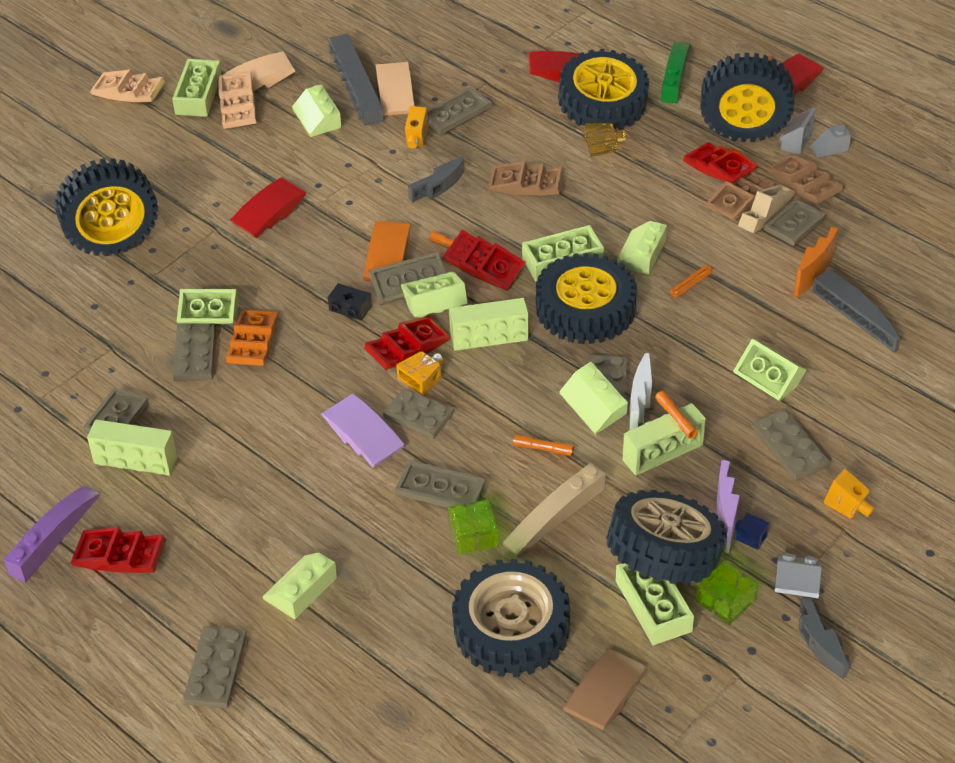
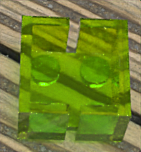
(473, 520)
(721, 593)

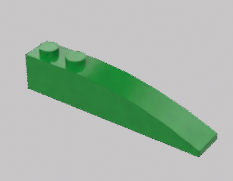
(674, 72)

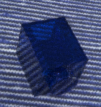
(752, 531)

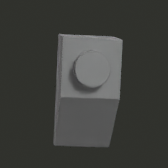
(831, 142)

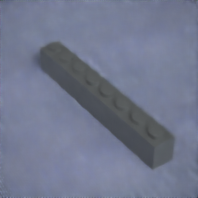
(355, 80)

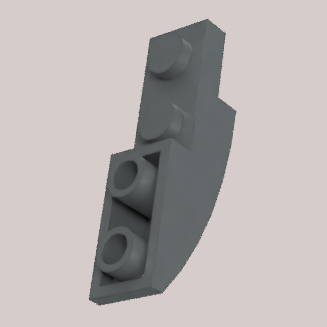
(438, 183)
(822, 642)

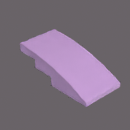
(363, 430)
(727, 503)

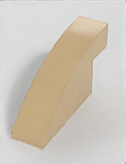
(766, 206)

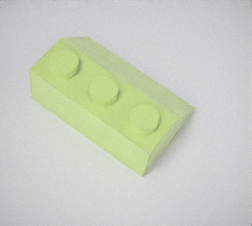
(317, 111)
(643, 247)
(434, 294)
(208, 306)
(769, 370)
(594, 398)
(302, 584)

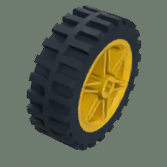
(603, 89)

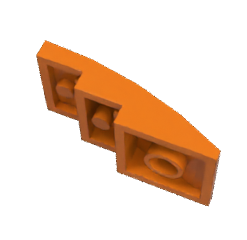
(387, 245)
(815, 262)
(252, 337)

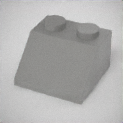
(798, 132)
(798, 575)

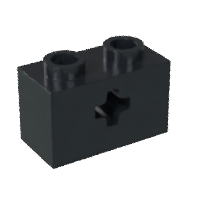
(349, 301)

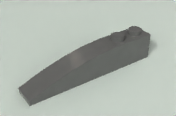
(855, 307)

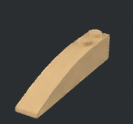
(556, 508)

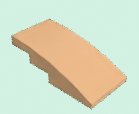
(266, 69)
(127, 87)
(394, 88)
(237, 99)

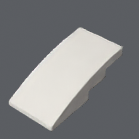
(640, 392)

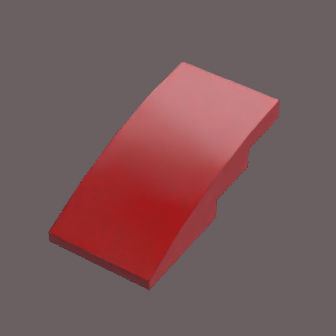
(549, 63)
(802, 71)
(720, 162)
(268, 207)
(483, 260)
(409, 339)
(118, 551)

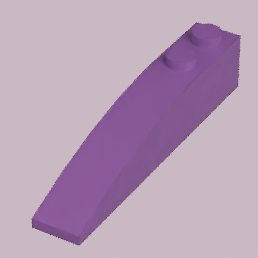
(48, 533)

